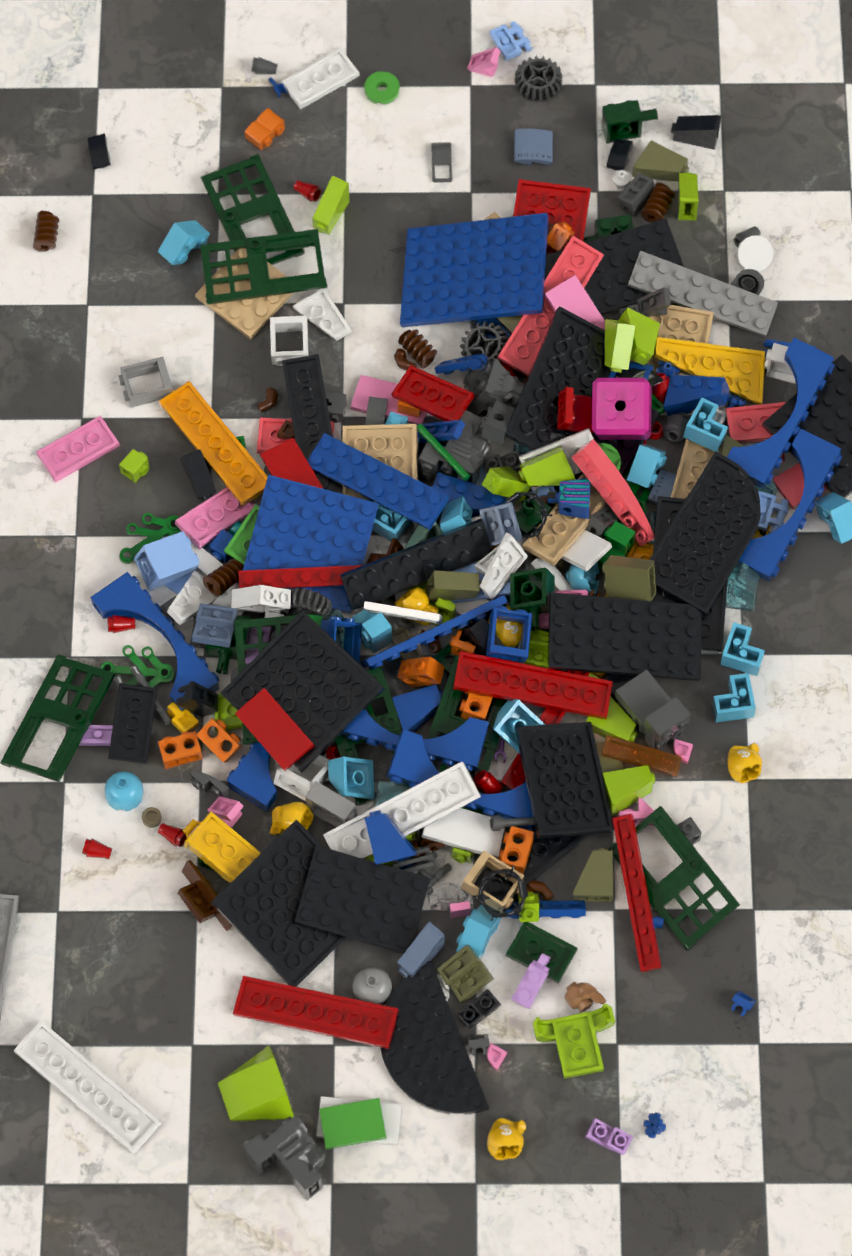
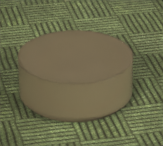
(151, 817)

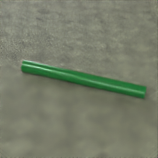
(443, 452)

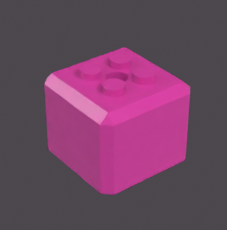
(633, 421)

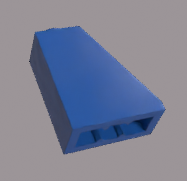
(417, 707)
(387, 839)

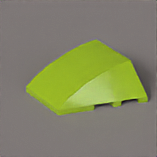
(256, 1090)

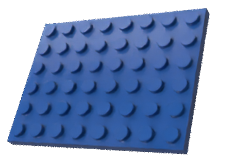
(474, 270)

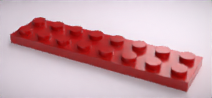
(532, 685)
(315, 1012)

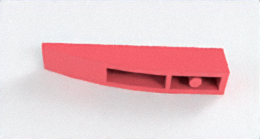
(613, 489)

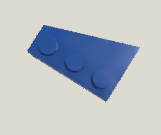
(686, 391)

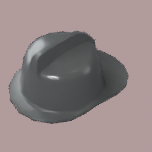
(749, 280)

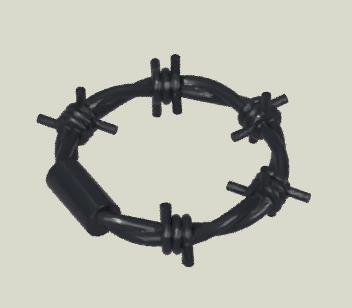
(532, 496)
(522, 889)

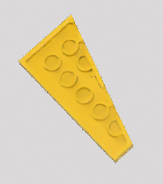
(739, 366)

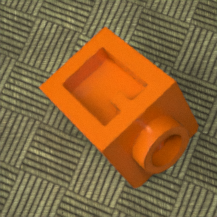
(559, 235)
(458, 645)

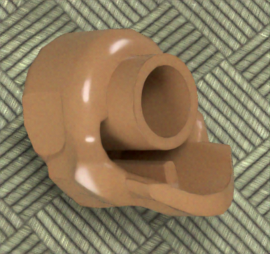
(581, 995)

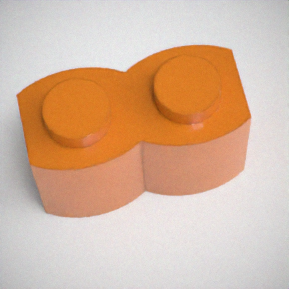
(265, 129)

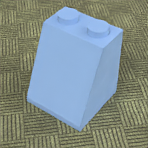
(166, 560)

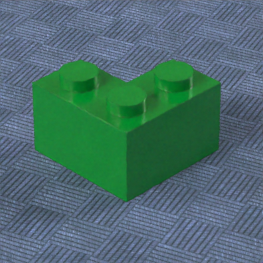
(621, 539)

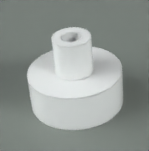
(621, 179)

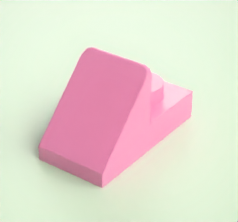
(485, 62)
(227, 810)
(644, 811)

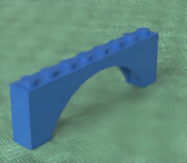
(809, 371)
(816, 461)
(128, 600)
(458, 746)
(412, 766)
(253, 778)

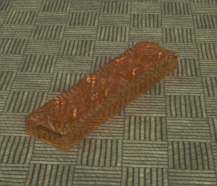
(641, 755)

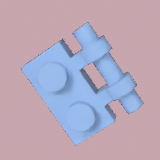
(506, 43)
(767, 505)

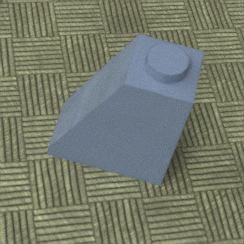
(421, 951)

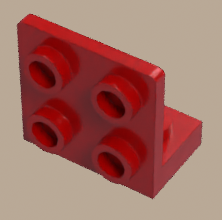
(574, 411)

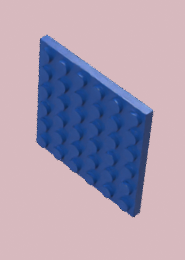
(310, 529)

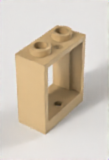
(495, 864)

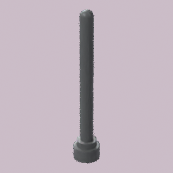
(498, 823)

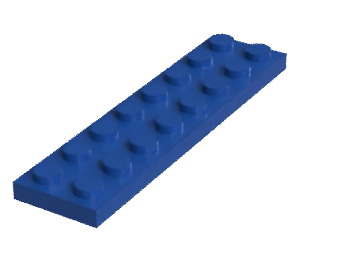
(377, 481)
(428, 636)

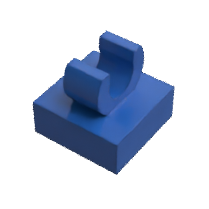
(744, 1001)

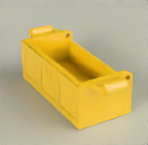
(219, 846)

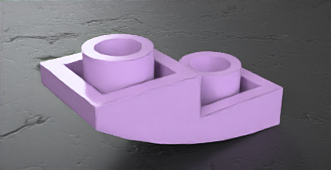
(608, 1137)

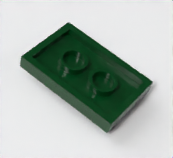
(534, 941)

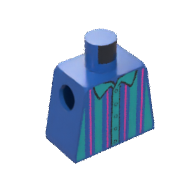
(572, 498)

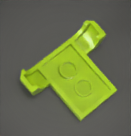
(576, 1039)

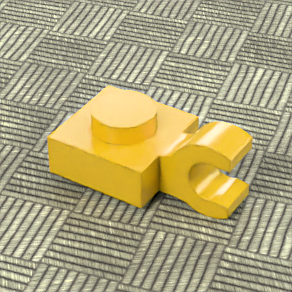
(182, 720)

